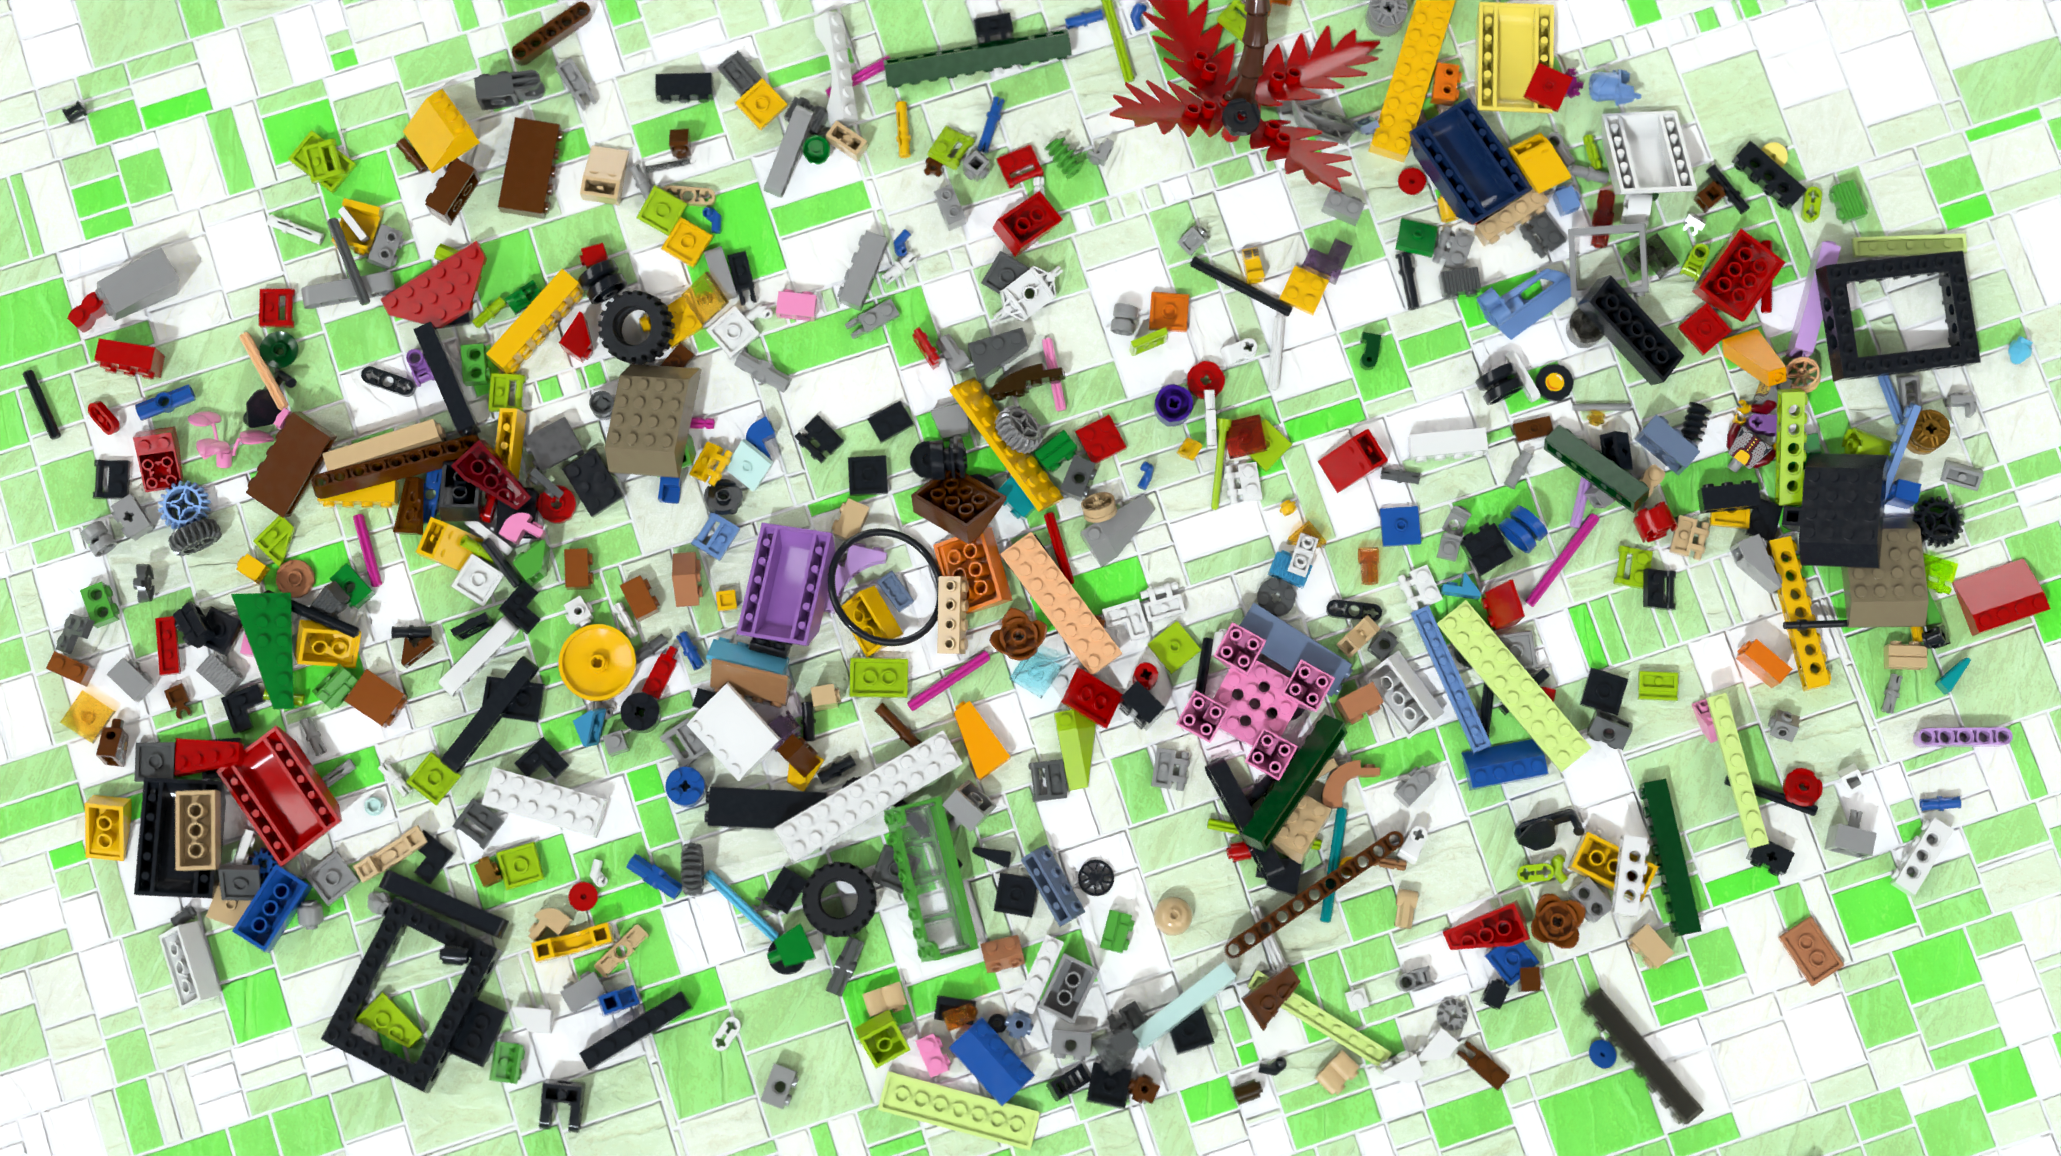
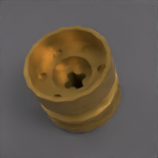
(1924, 442)

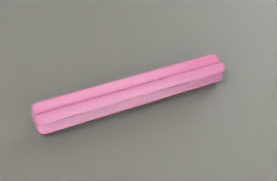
(1051, 364)

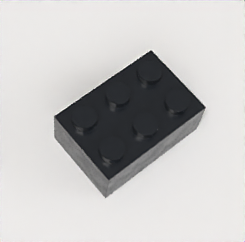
(457, 497)
(1141, 706)

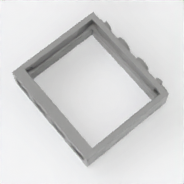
(1609, 230)

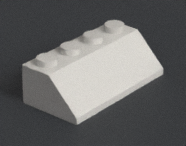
(1404, 695)
(189, 965)

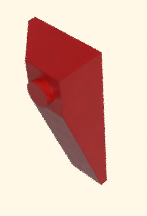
(1496, 928)

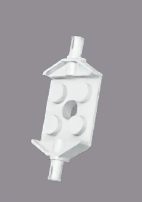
(1013, 297)

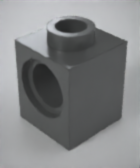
(1377, 651)

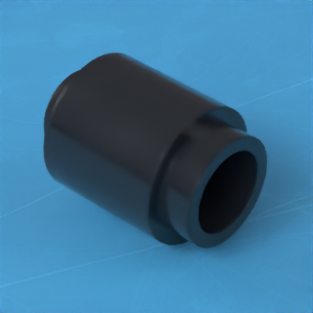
(454, 955)

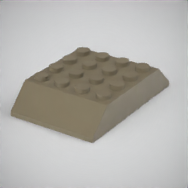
(651, 420)
(1898, 589)

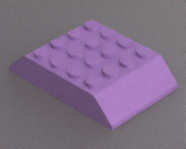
(787, 584)

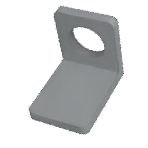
(1460, 514)

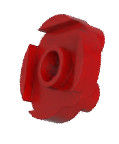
(1201, 370)
(559, 515)
(1797, 796)

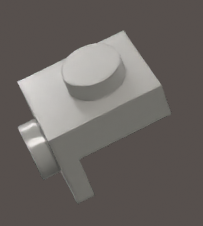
(1961, 400)

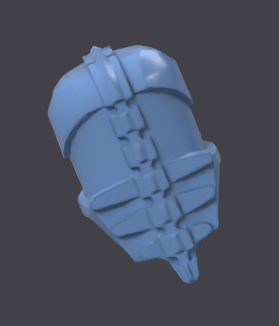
(1612, 87)

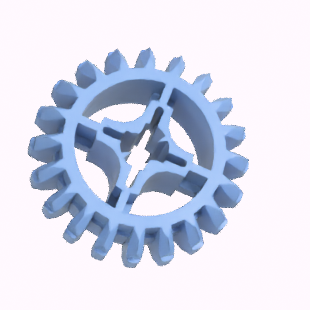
(185, 491)

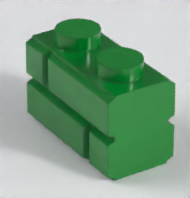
(1055, 452)

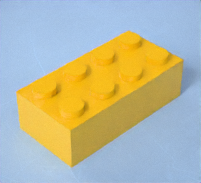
(1598, 860)

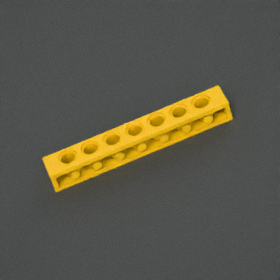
(1788, 605)

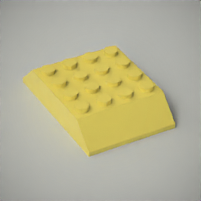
(1508, 49)

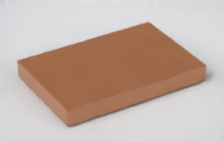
(1811, 951)

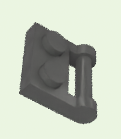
(1054, 780)
(483, 819)

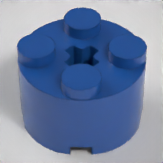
(677, 779)

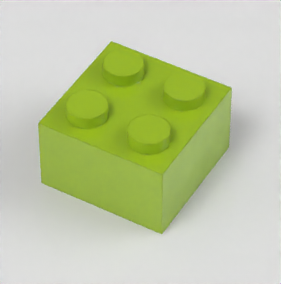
(882, 1039)

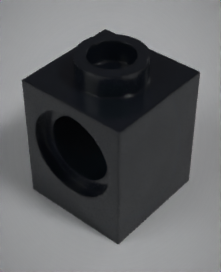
(1495, 994)

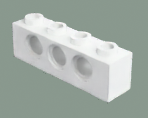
(1941, 835)
(1619, 904)

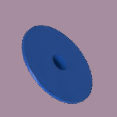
(1602, 1054)

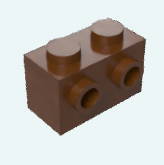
(799, 754)

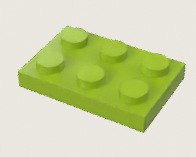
(298, 159)
(878, 678)

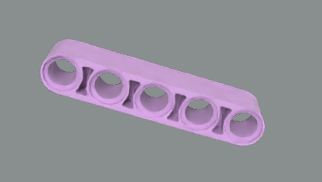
(1971, 734)

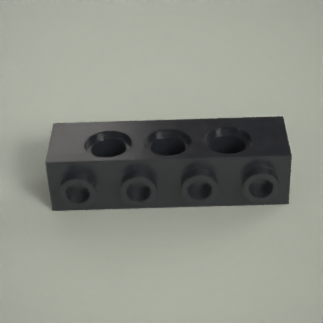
(1779, 176)

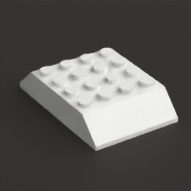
(1646, 153)

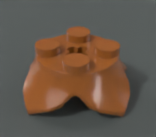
(1015, 625)
(1571, 916)

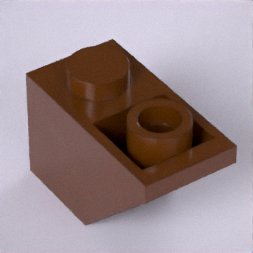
(680, 143)

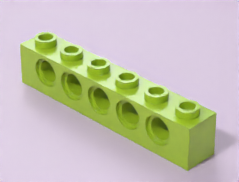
(1784, 438)

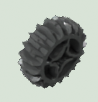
(194, 537)
(692, 869)

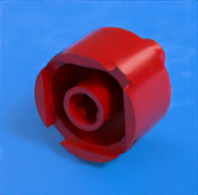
(1655, 522)

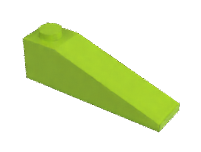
(1076, 746)

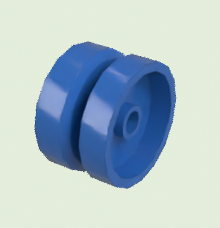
(1523, 529)

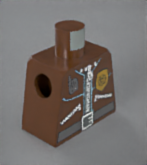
(113, 744)

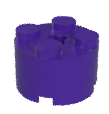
(1169, 415)

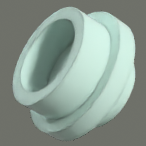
(374, 806)

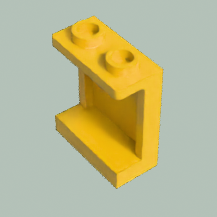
(369, 219)

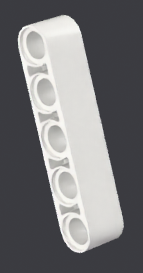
(479, 656)

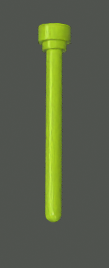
(1223, 426)

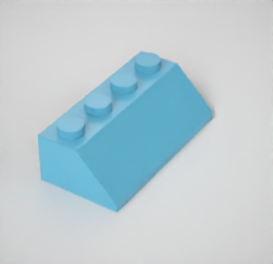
(740, 654)

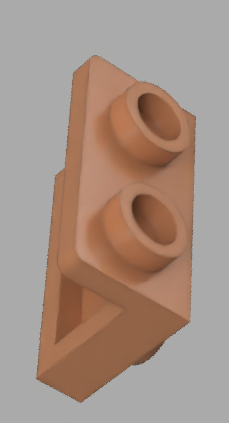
(1002, 954)

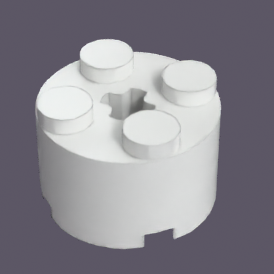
(1637, 208)

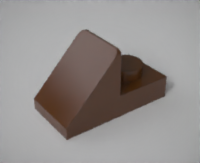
(412, 654)

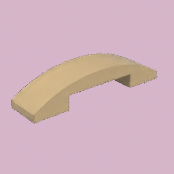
(391, 854)

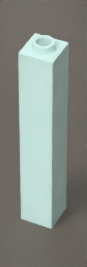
(1184, 1006)

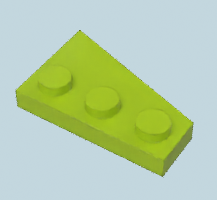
(390, 1021)

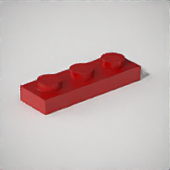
(167, 646)

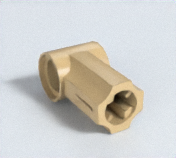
(1406, 903)

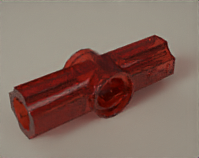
(1603, 216)

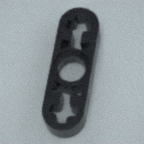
(373, 382)
(1340, 604)

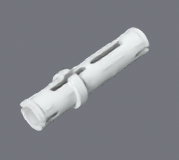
(295, 229)

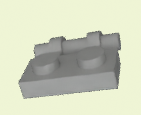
(1459, 249)
(1164, 766)

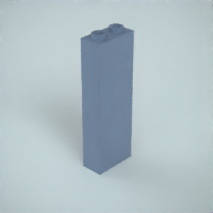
(1289, 646)

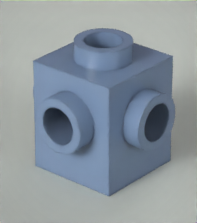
(1019, 1032)

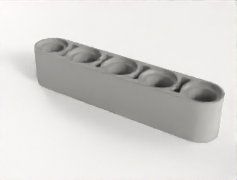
(789, 151)
(343, 290)

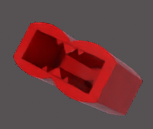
(87, 313)

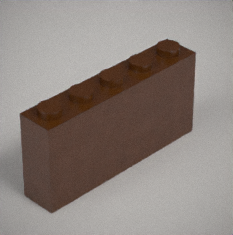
(530, 168)
(290, 464)

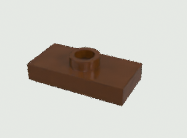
(678, 357)
(1532, 429)

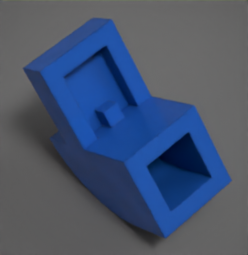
(759, 433)
(617, 1001)

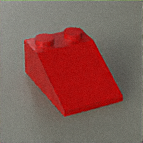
(1026, 223)
(1503, 606)

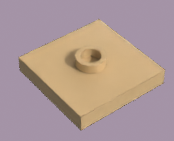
(226, 910)

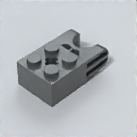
(507, 89)

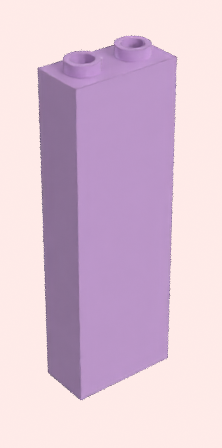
(1809, 311)

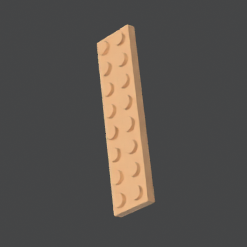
(1061, 604)

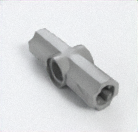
(763, 371)

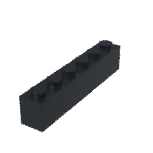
(635, 1031)

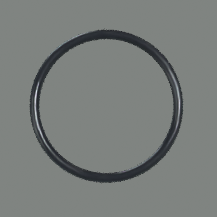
(840, 612)

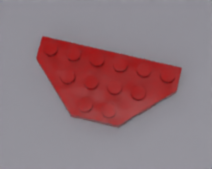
(440, 292)

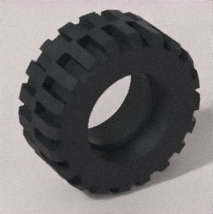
(613, 321)
(812, 899)

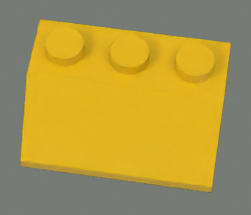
(873, 616)

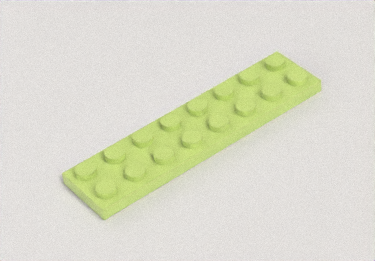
(958, 1110)

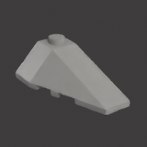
(1111, 536)

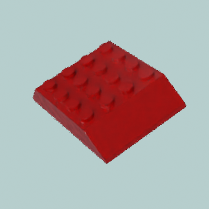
(282, 795)

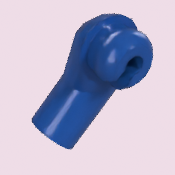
(1135, 15)
(714, 217)
(899, 243)

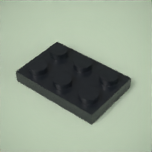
(593, 483)
(526, 706)
(479, 1033)

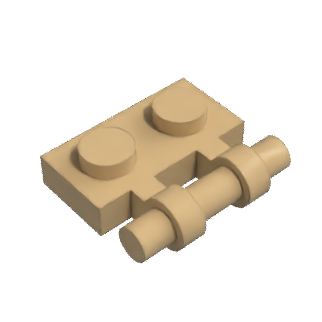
(1683, 537)

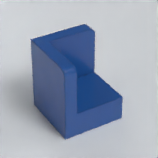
(669, 490)

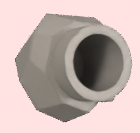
(379, 903)

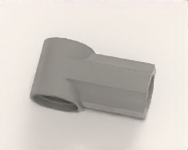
(1561, 149)
(954, 356)

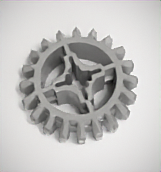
(1019, 429)

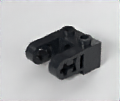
(562, 1092)

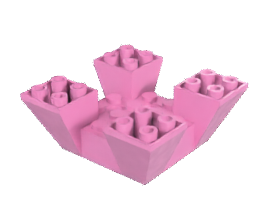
(1304, 689)

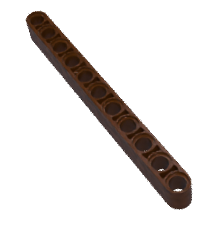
(1323, 892)

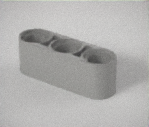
(720, 272)

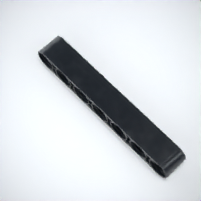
(489, 714)
(1241, 815)
(443, 904)

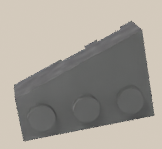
(996, 351)

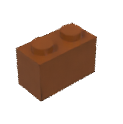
(578, 569)
(639, 598)
(70, 669)

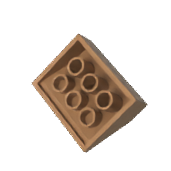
(751, 682)

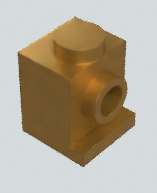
(488, 872)

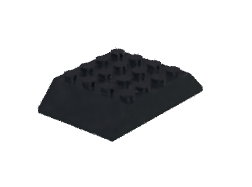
(1843, 510)
(157, 842)

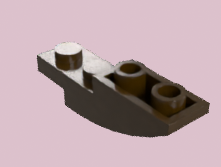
(1018, 382)

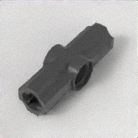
(845, 966)

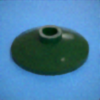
(274, 342)

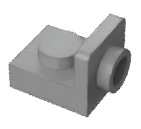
(1104, 151)
(1193, 239)
(1449, 546)

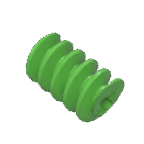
(1064, 157)

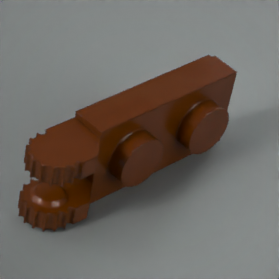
(1484, 1067)

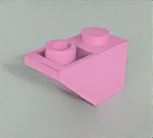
(1704, 719)

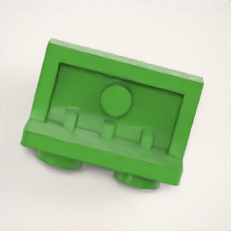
(507, 1062)

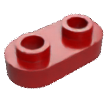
(103, 417)
(488, 511)

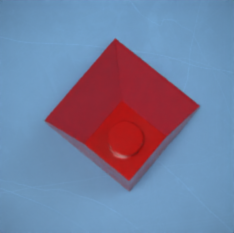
(577, 339)

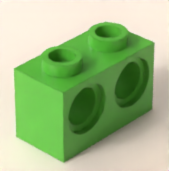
(471, 365)
(95, 607)

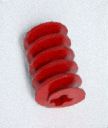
(1150, 671)

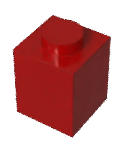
(593, 255)

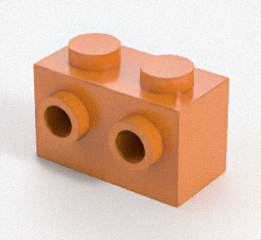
(1445, 84)

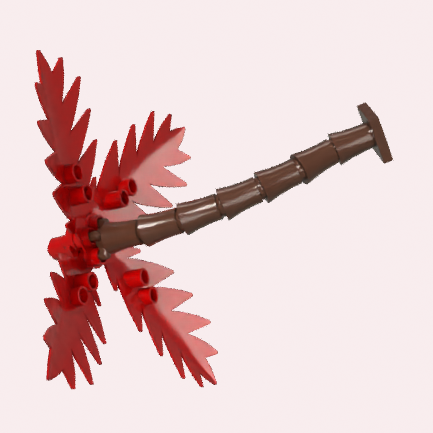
(1254, 83)

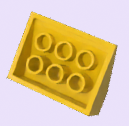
(439, 132)

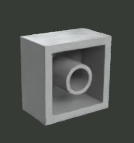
(968, 807)
(1851, 839)

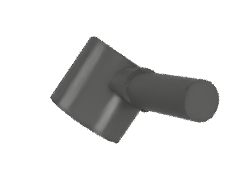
(765, 906)

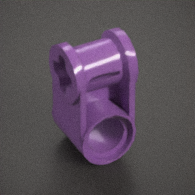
(420, 371)
(1765, 424)

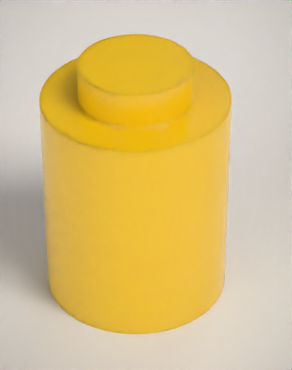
(1446, 212)

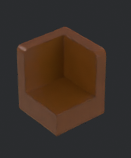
(1529, 979)

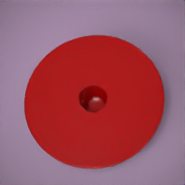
(1411, 181)
(583, 896)

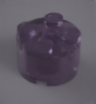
(784, 728)

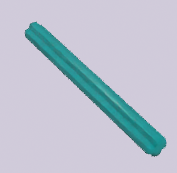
(1334, 860)

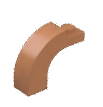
(1333, 787)

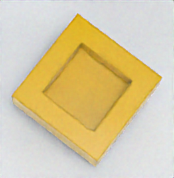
(1189, 449)
(726, 600)

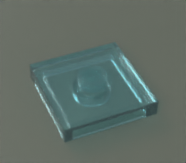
(1036, 674)

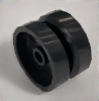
(602, 281)
(1499, 383)

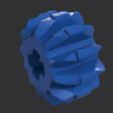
(259, 857)

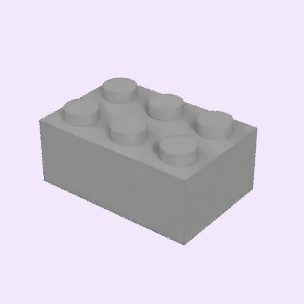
(1068, 988)

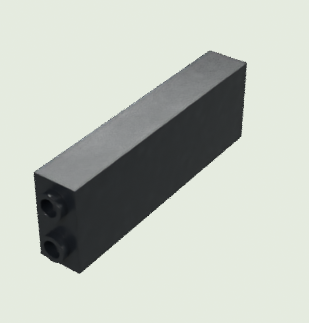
(447, 380)
(756, 807)

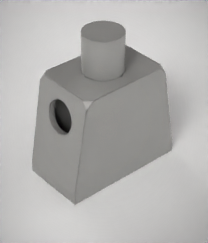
(951, 423)

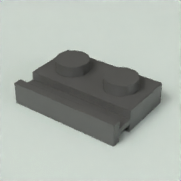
(739, 73)

